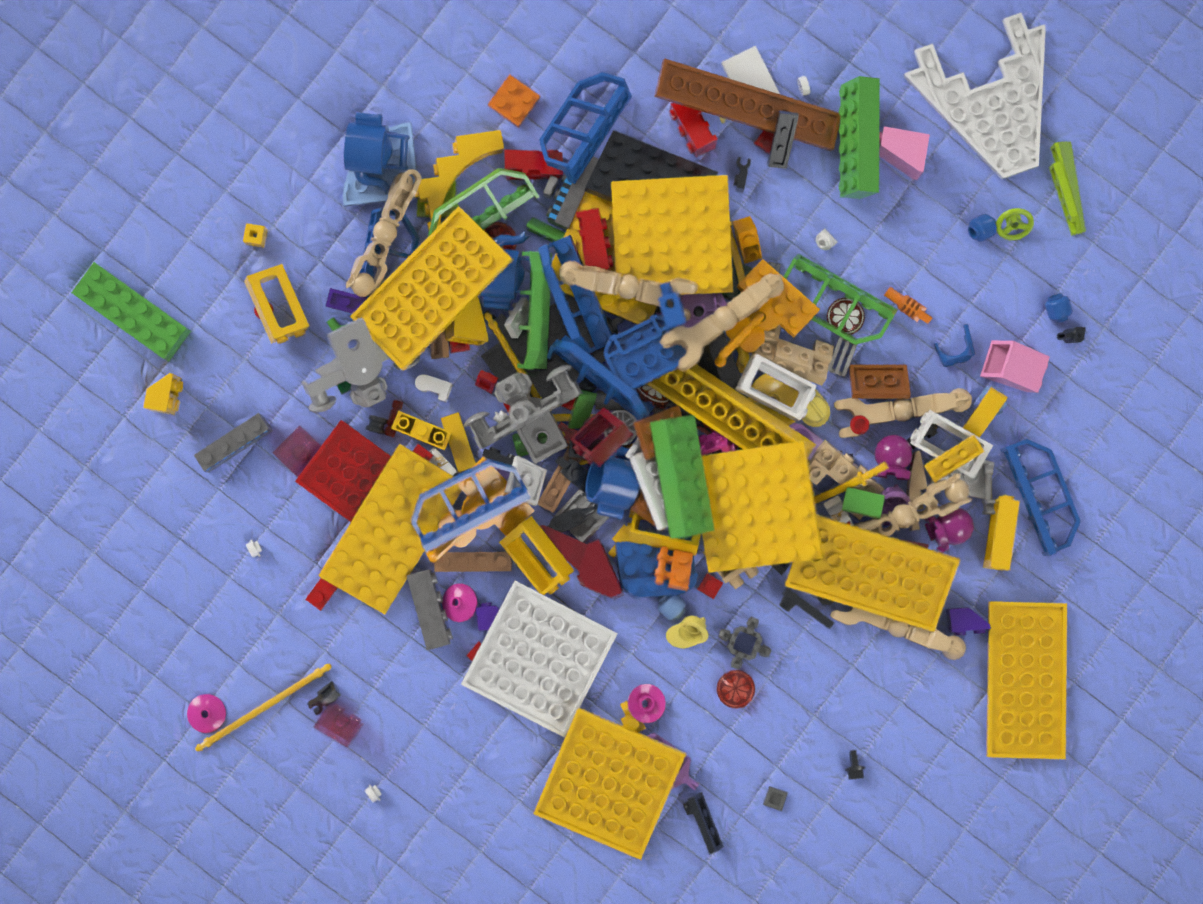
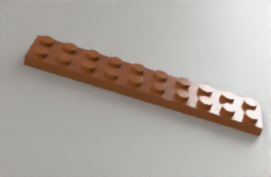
(744, 103)

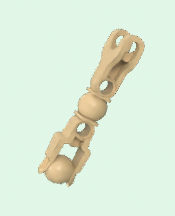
(384, 233)
(627, 286)
(723, 319)
(904, 409)
(905, 515)
(951, 646)

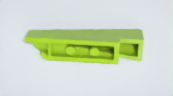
(1066, 185)

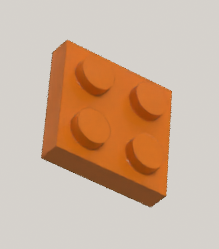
(514, 100)

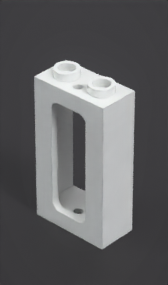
(805, 388)
(971, 467)

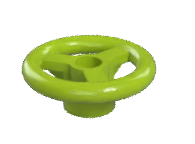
(1014, 222)

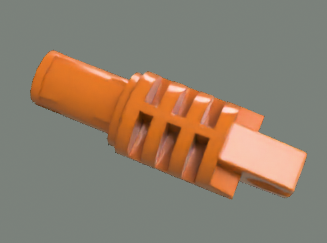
(908, 305)

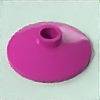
(466, 602)
(655, 701)
(215, 709)

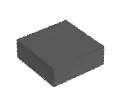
(775, 798)

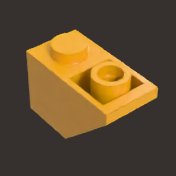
(747, 239)

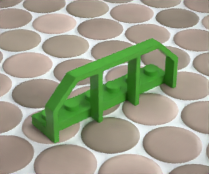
(493, 212)
(851, 292)
(538, 315)

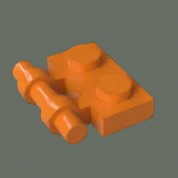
(680, 568)

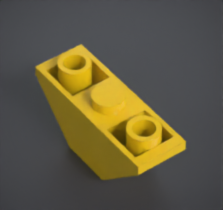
(421, 430)

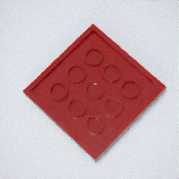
(344, 470)

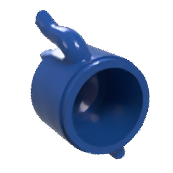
(370, 149)
(507, 283)
(612, 485)

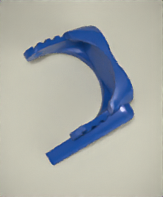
(948, 361)

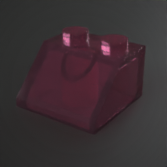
(297, 450)
(339, 725)

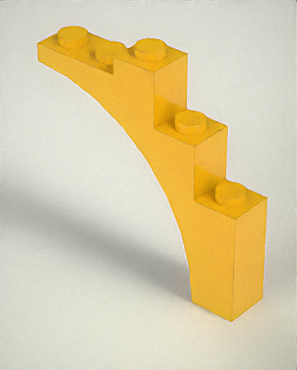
(469, 150)

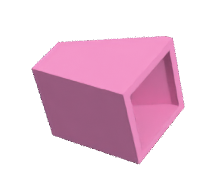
(904, 150)
(1015, 365)

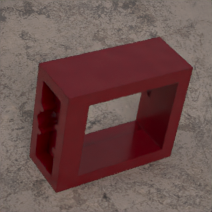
(593, 430)

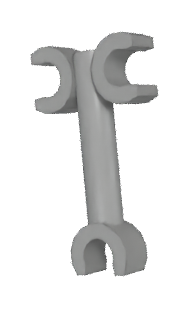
(988, 503)

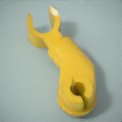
(742, 360)

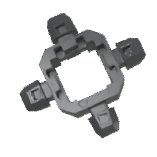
(725, 635)

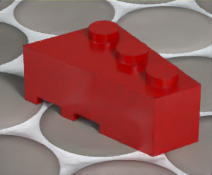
(693, 128)
(532, 164)
(594, 239)

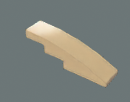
(916, 483)

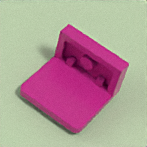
(715, 442)

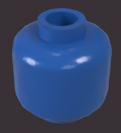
(982, 227)
(1058, 307)

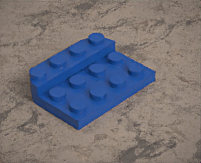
(639, 356)
(637, 570)

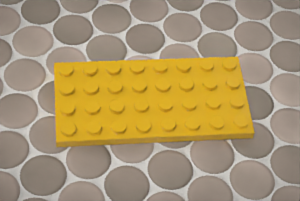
(432, 288)
(381, 540)
(877, 574)
(1026, 680)

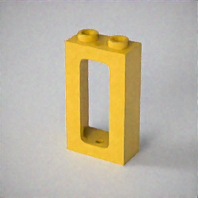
(274, 332)
(1001, 534)
(657, 540)
(528, 562)

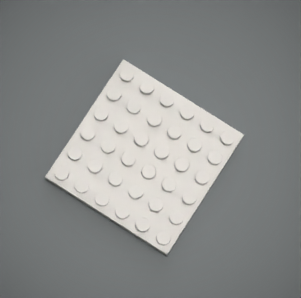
(539, 658)

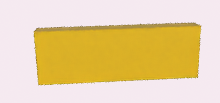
(985, 412)
(458, 442)
(954, 458)

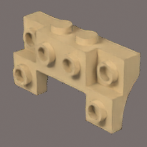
(805, 363)
(840, 468)

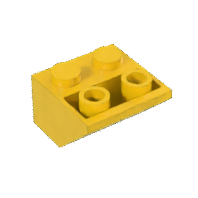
(164, 394)

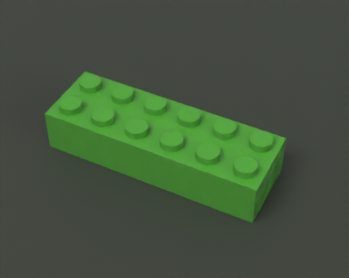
(859, 137)
(131, 311)
(682, 476)

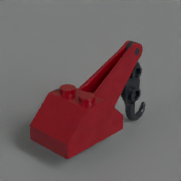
(589, 559)

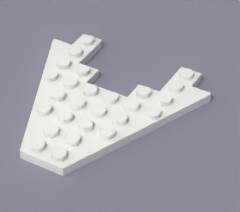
(998, 118)

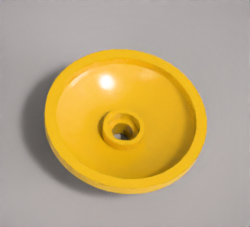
(777, 390)

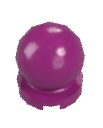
(897, 454)
(950, 529)

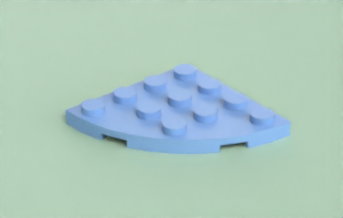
(359, 194)

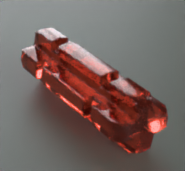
(397, 406)

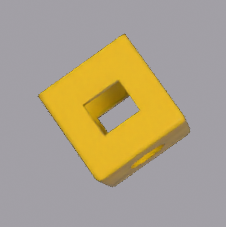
(250, 230)

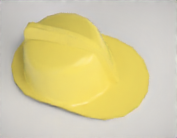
(818, 411)
(688, 632)

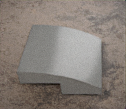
(590, 525)

